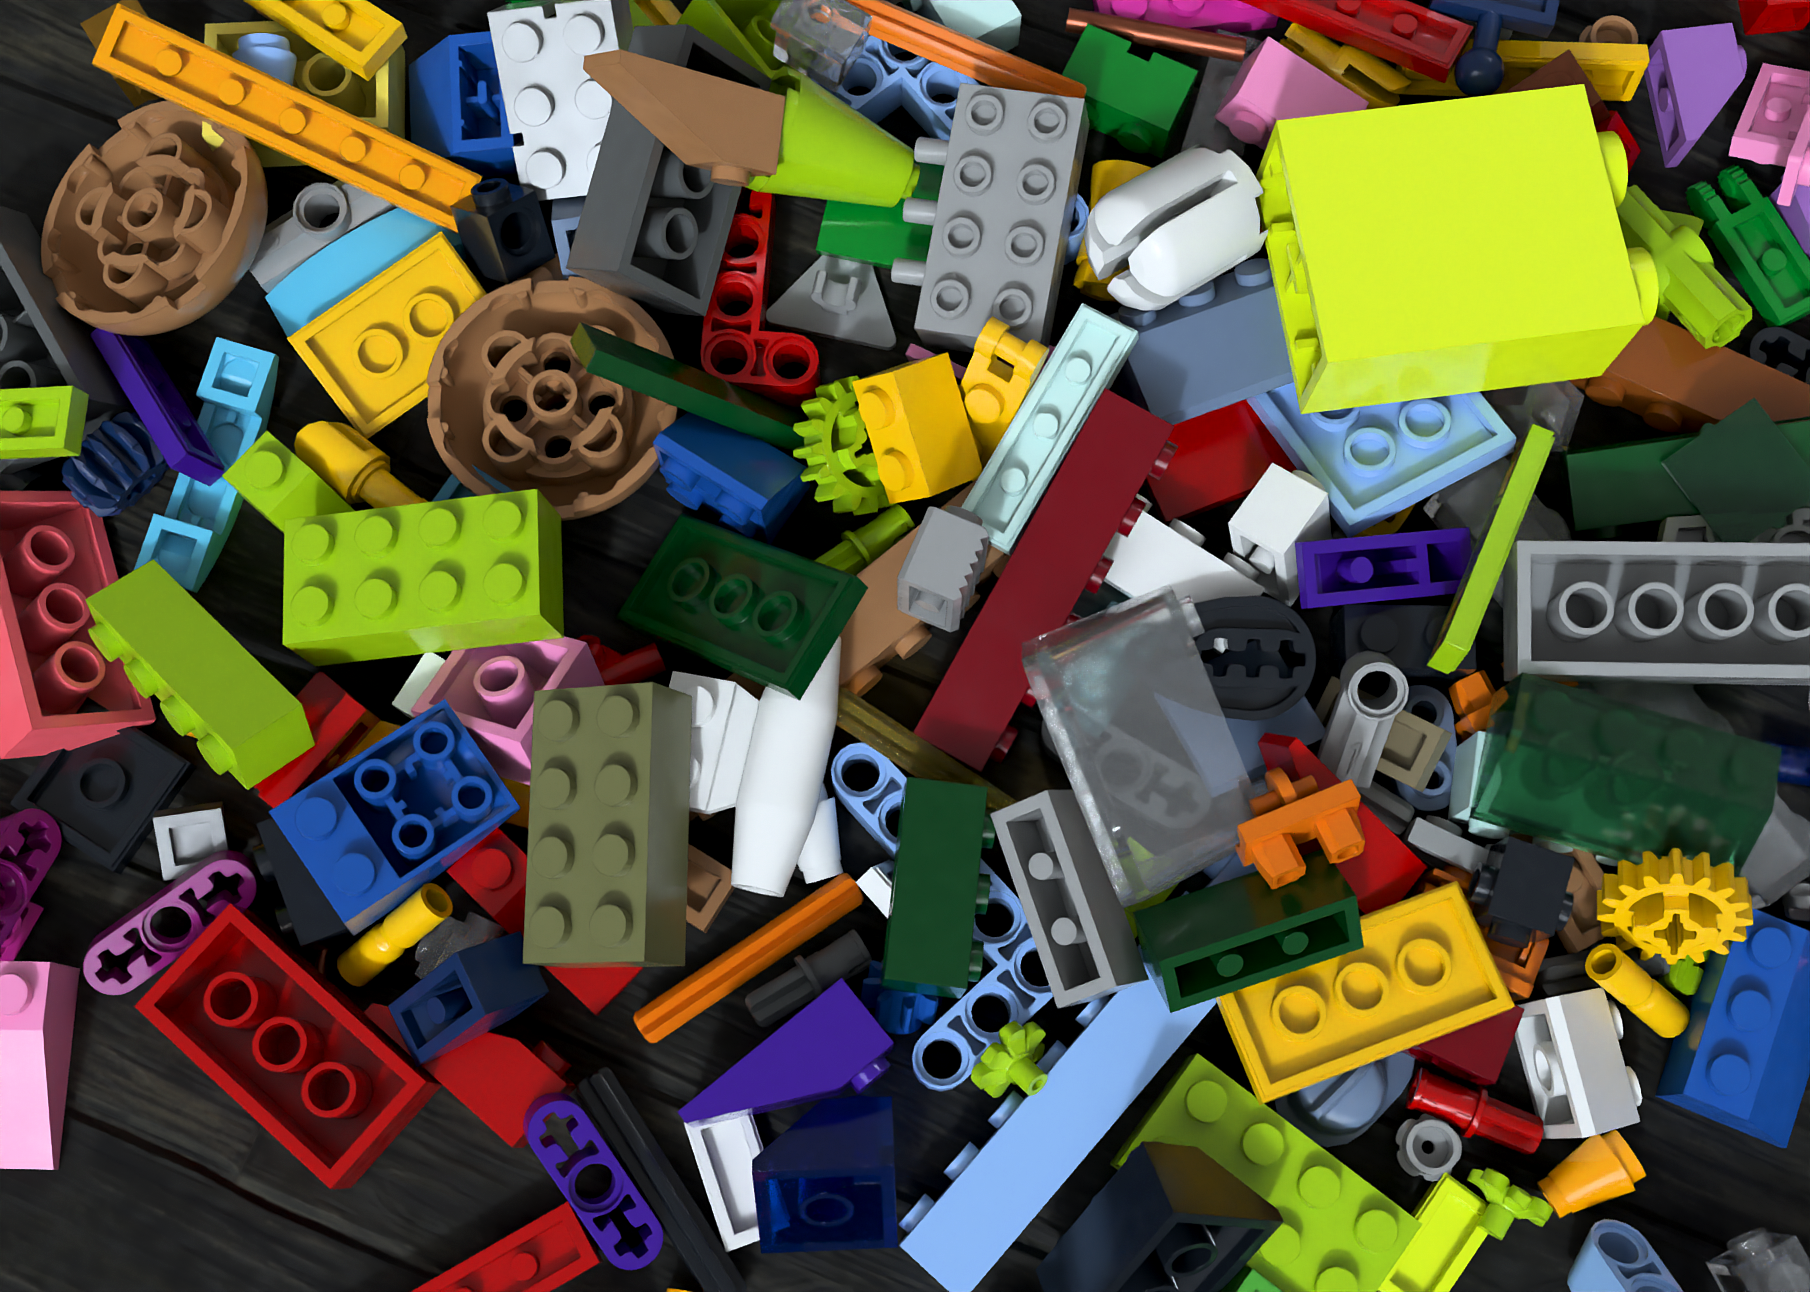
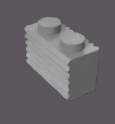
(943, 567)

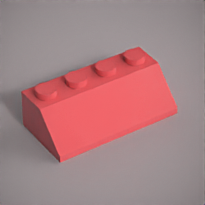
(49, 665)

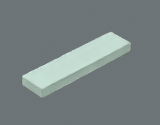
(1048, 425)

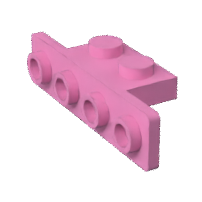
(1777, 126)

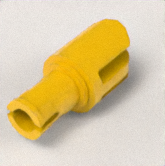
(1350, 66)
(351, 465)

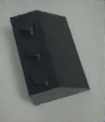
(1162, 1226)

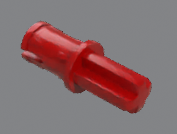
(1474, 1112)

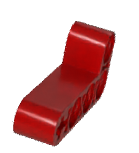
(745, 334)

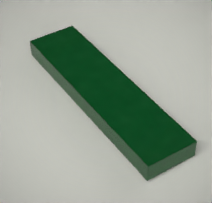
(686, 387)

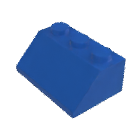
(1747, 1034)

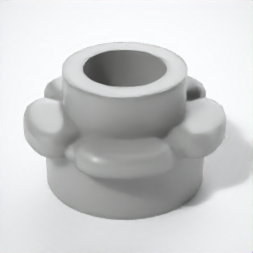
(1445, 1152)

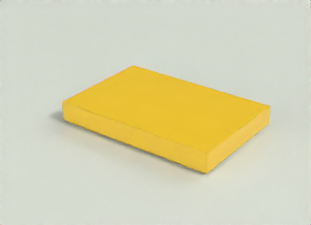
(381, 338)

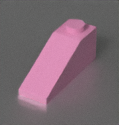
(34, 1060)

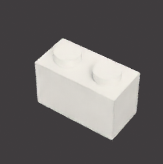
(1273, 518)

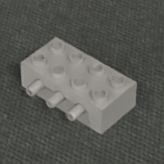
(997, 215)

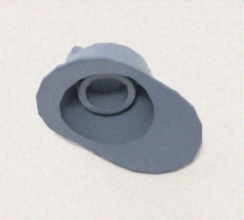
(1348, 1103)

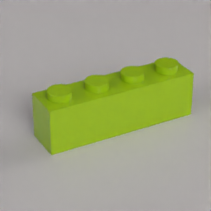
(199, 675)

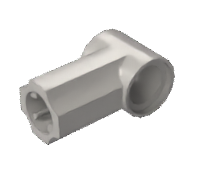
(1361, 725)

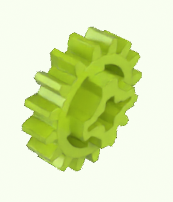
(840, 451)

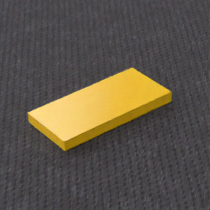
(1410, 983)

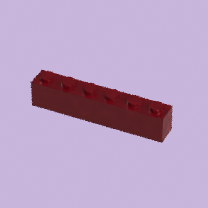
(1046, 576)

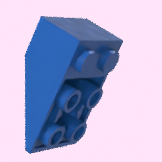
(395, 815)

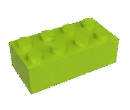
(423, 578)
(1335, 1223)

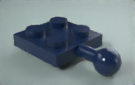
(1481, 68)

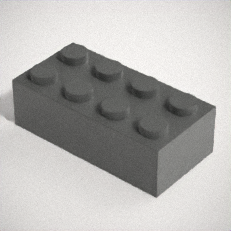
(648, 217)

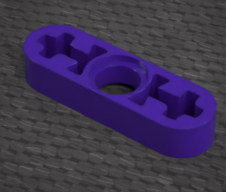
(635, 1208)

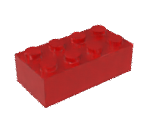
(288, 1046)

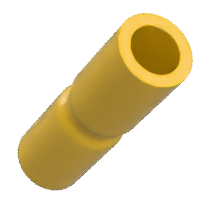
(399, 931)
(1637, 990)

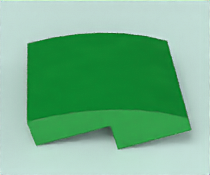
(879, 233)

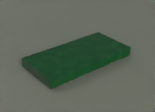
(742, 604)

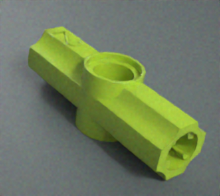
(1684, 272)

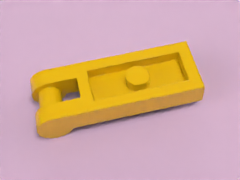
(995, 390)

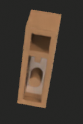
(696, 115)

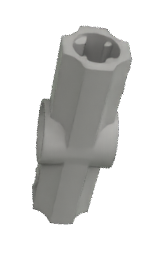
(297, 233)

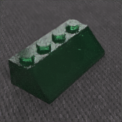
(1620, 776)

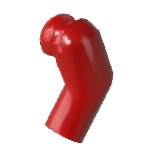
(626, 668)

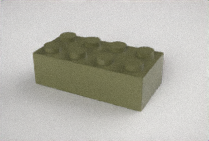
(608, 827)

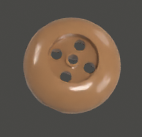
(155, 223)
(501, 356)

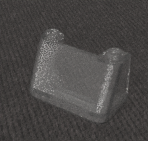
(1142, 740)

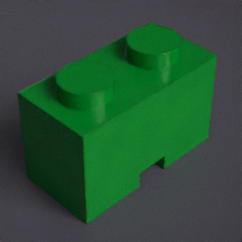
(1128, 95)

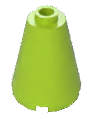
(835, 150)

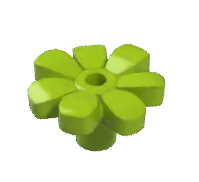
(1012, 1061)
(1506, 1203)

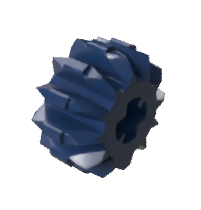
(115, 466)

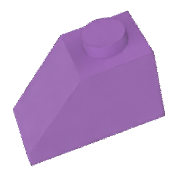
(1690, 82)

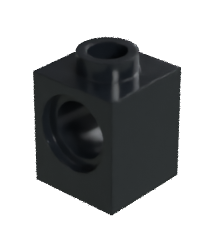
(502, 230)

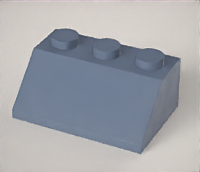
(1207, 347)

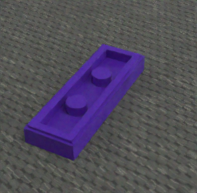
(160, 406)

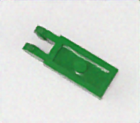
(1755, 246)

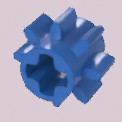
(897, 1010)

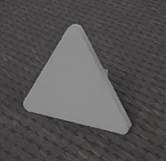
(836, 302)

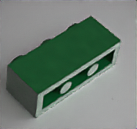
(937, 889)
(1247, 932)

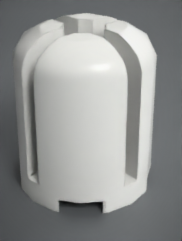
(1172, 229)

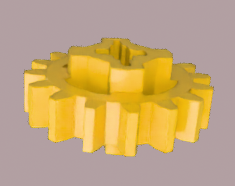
(1674, 906)

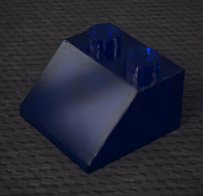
(829, 1180)

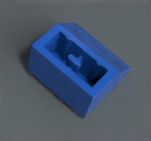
(461, 106)
(731, 475)

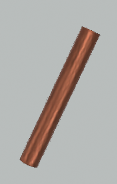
(1160, 35)

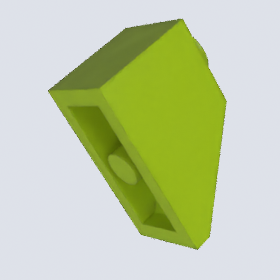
(281, 484)

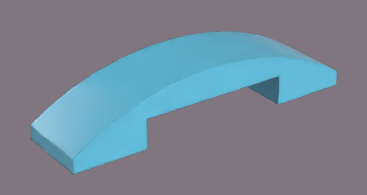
(349, 265)
(234, 415)

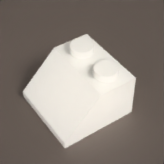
(1577, 1065)

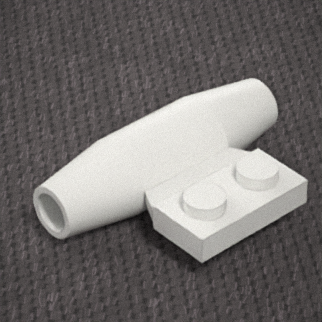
(765, 763)

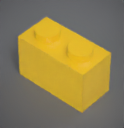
(918, 428)

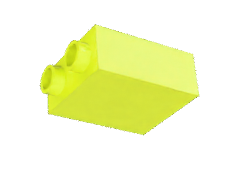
(1450, 248)

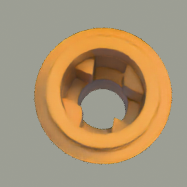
(1592, 1174)

